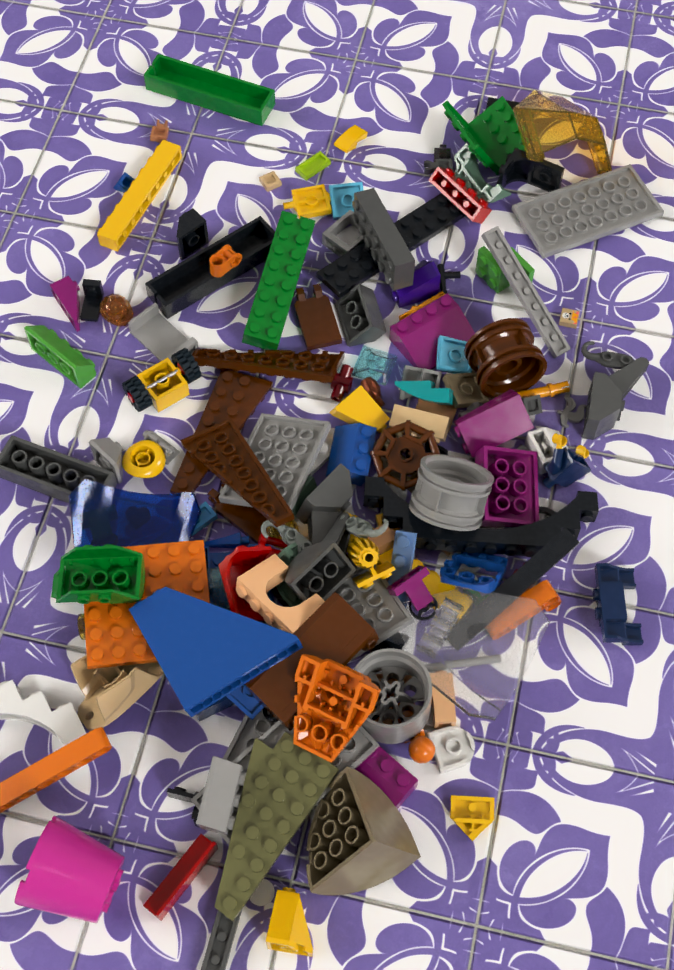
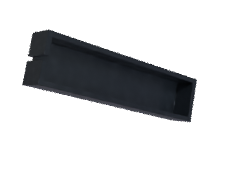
(192, 277)

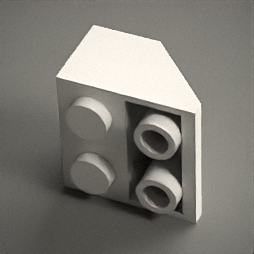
(541, 442)

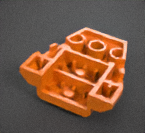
(330, 705)

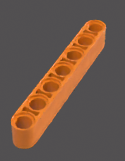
(53, 767)

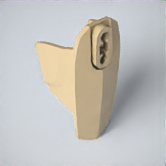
(111, 689)

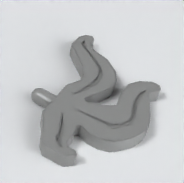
(567, 413)

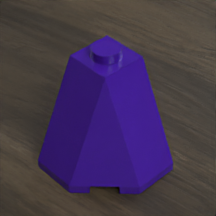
(424, 286)

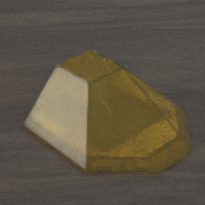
(552, 121)

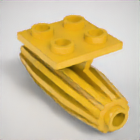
(365, 555)

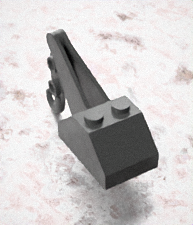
(607, 392)

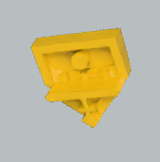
(472, 813)

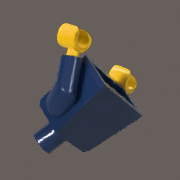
(566, 464)

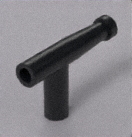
(446, 275)

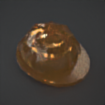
(116, 310)

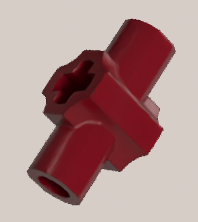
(342, 383)

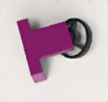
(416, 591)

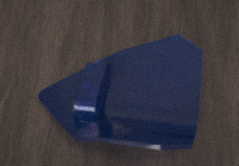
(130, 518)

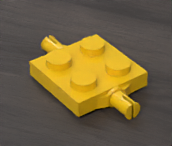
(310, 201)

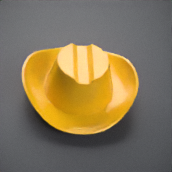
(144, 459)

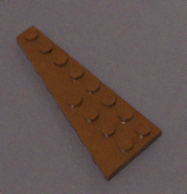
(275, 362)
(232, 397)
(233, 461)

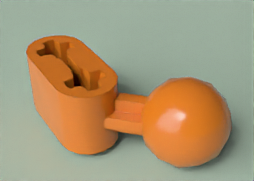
(421, 748)

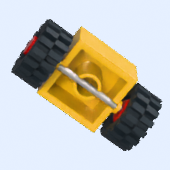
(163, 382)

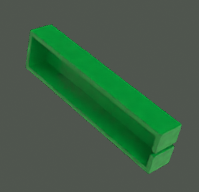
(210, 89)
(278, 281)

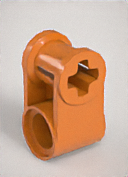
(224, 261)

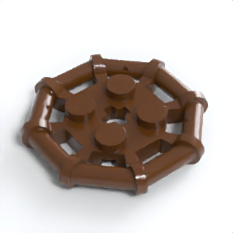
(400, 445)

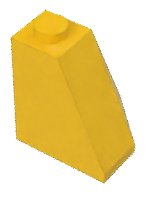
(360, 408)
(288, 925)

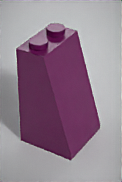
(493, 422)

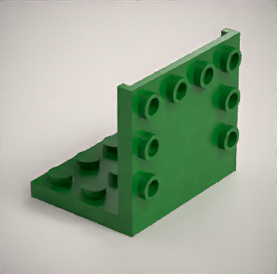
(490, 134)

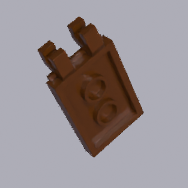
(316, 319)
(244, 518)

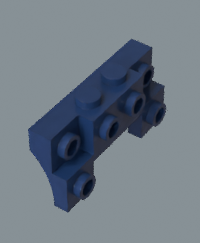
(612, 606)

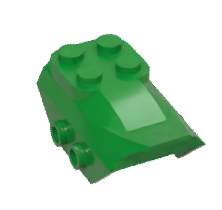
(99, 575)

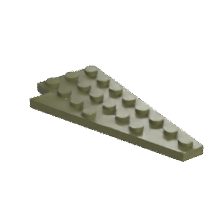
(274, 802)

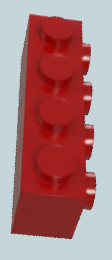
(460, 195)

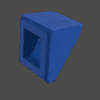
(124, 183)

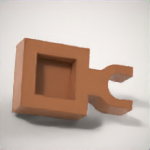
(159, 132)

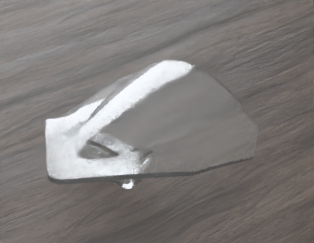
(477, 646)

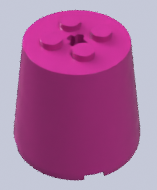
(70, 874)

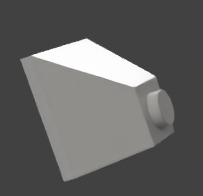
(108, 456)

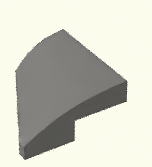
(418, 374)

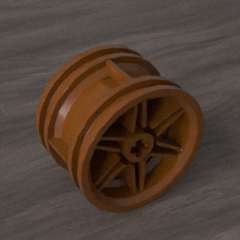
(505, 357)

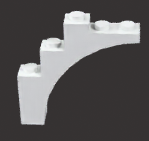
(35, 709)

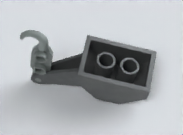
(319, 510)
(324, 565)

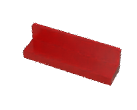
(180, 877)

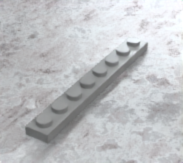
(525, 292)

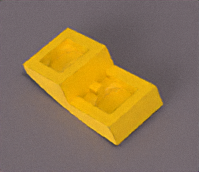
(349, 138)

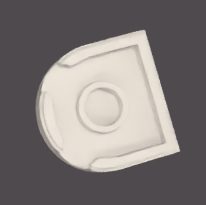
(453, 747)

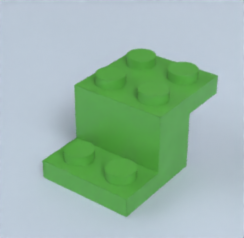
(490, 271)

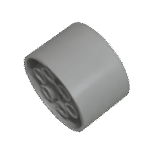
(396, 664)

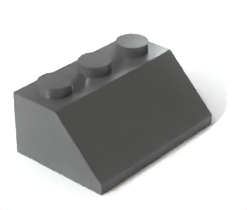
(360, 316)

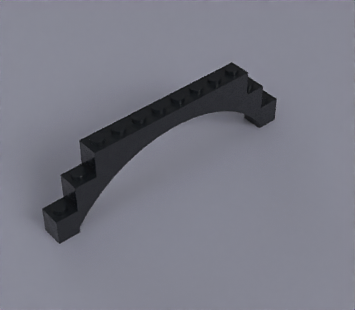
(517, 541)

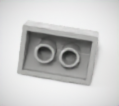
(221, 796)

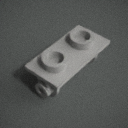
(169, 451)

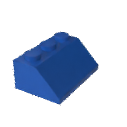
(352, 449)

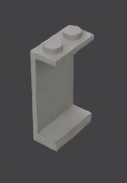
(159, 334)

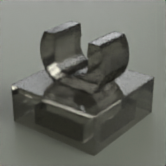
(442, 152)

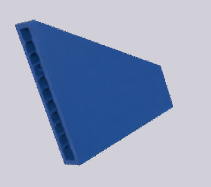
(207, 647)

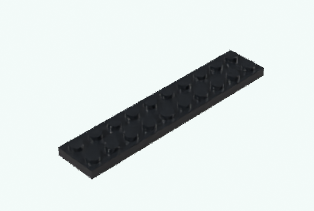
(415, 228)

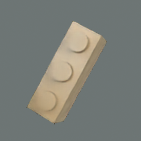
(427, 420)

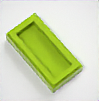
(313, 165)

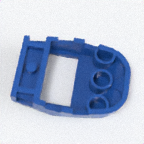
(466, 579)

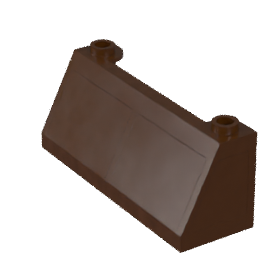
(329, 633)

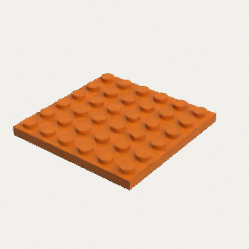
(111, 629)

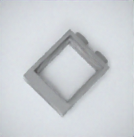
(334, 243)

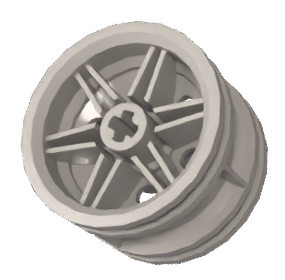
(451, 492)

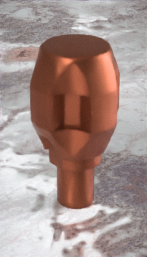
(373, 389)

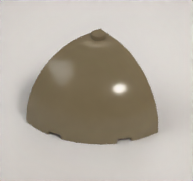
(356, 838)

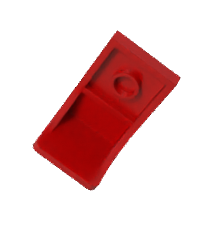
(233, 566)

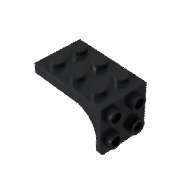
(539, 174)

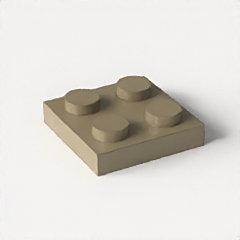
(464, 389)

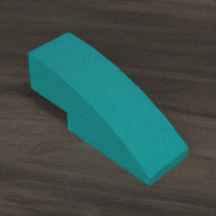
(426, 391)

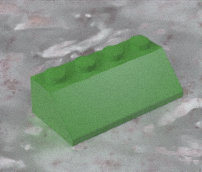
(60, 354)

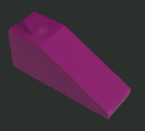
(67, 296)

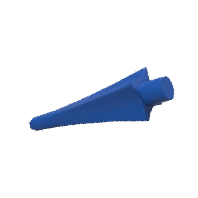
(230, 541)

